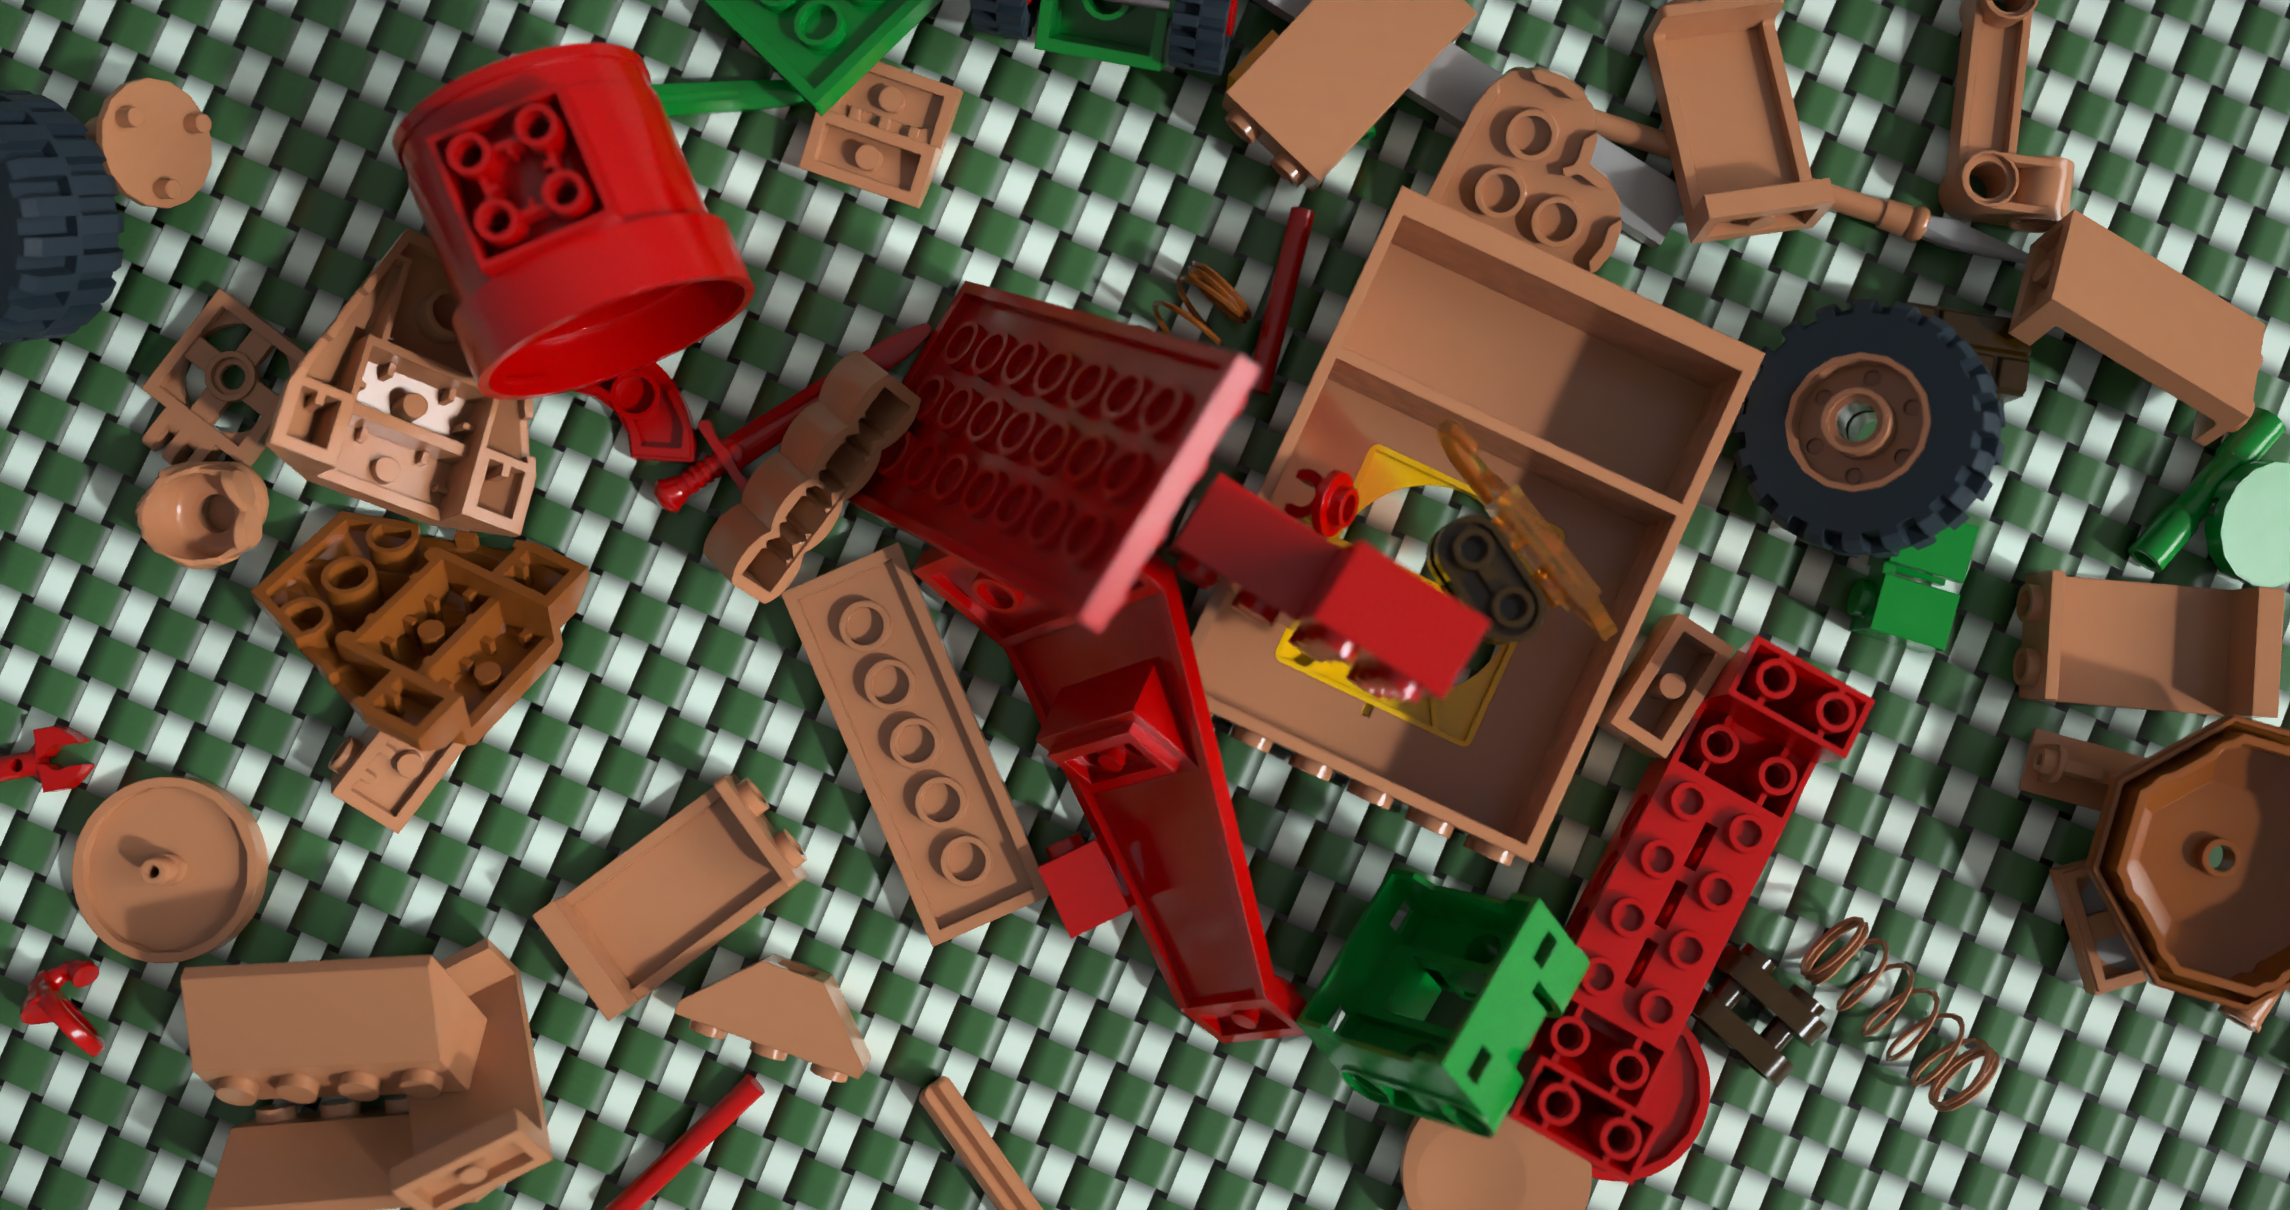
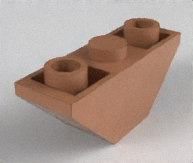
(782, 1012)

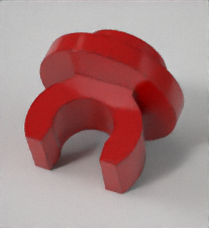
(1333, 503)

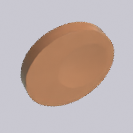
(169, 869)
(1507, 1172)

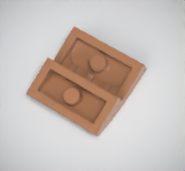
(884, 134)

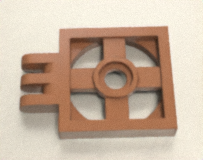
(194, 425)

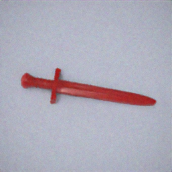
(768, 430)

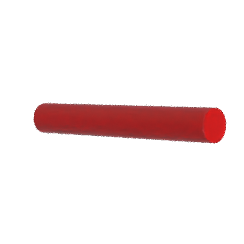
(1281, 297)
(688, 1145)

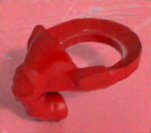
(48, 1004)

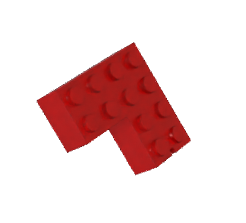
(1338, 601)

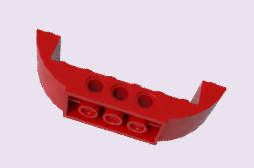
(1674, 894)

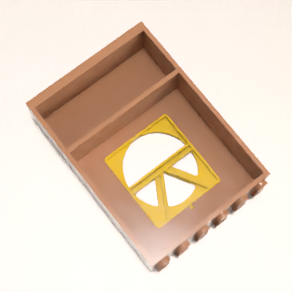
(1575, 397)

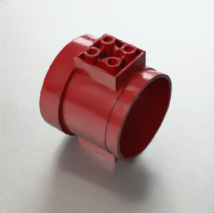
(567, 221)

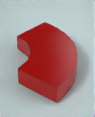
(652, 414)

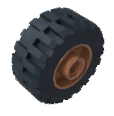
(53, 221)
(1919, 464)

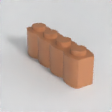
(802, 488)

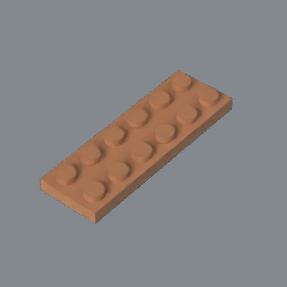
(916, 743)

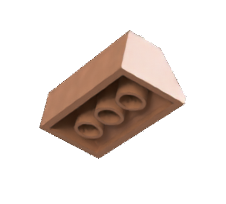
(330, 1029)
(315, 1158)

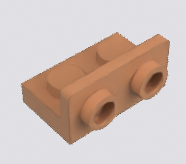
(387, 775)

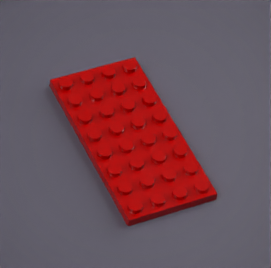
(1053, 445)

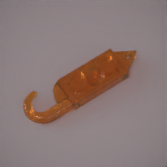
(1554, 566)

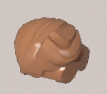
(203, 512)

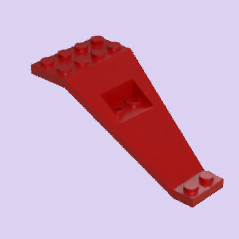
(1146, 767)

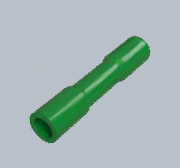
(2181, 519)

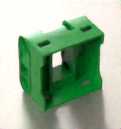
(1481, 947)

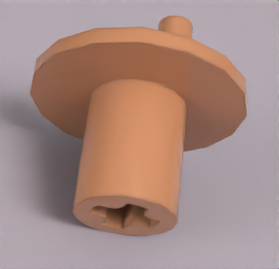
(153, 142)

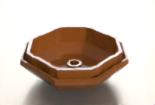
(2192, 924)

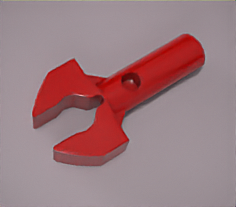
(37, 760)

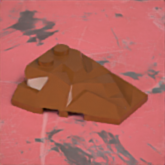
(423, 628)

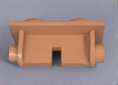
(2071, 769)

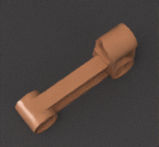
(1985, 124)

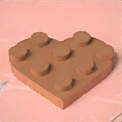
(1530, 169)

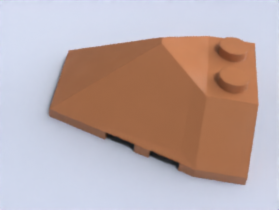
(396, 413)

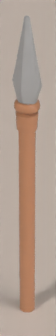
(1886, 214)

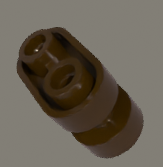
(1485, 574)
(1792, 1012)

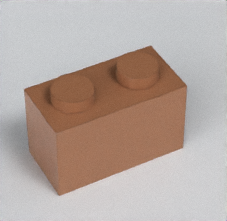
(1664, 685)

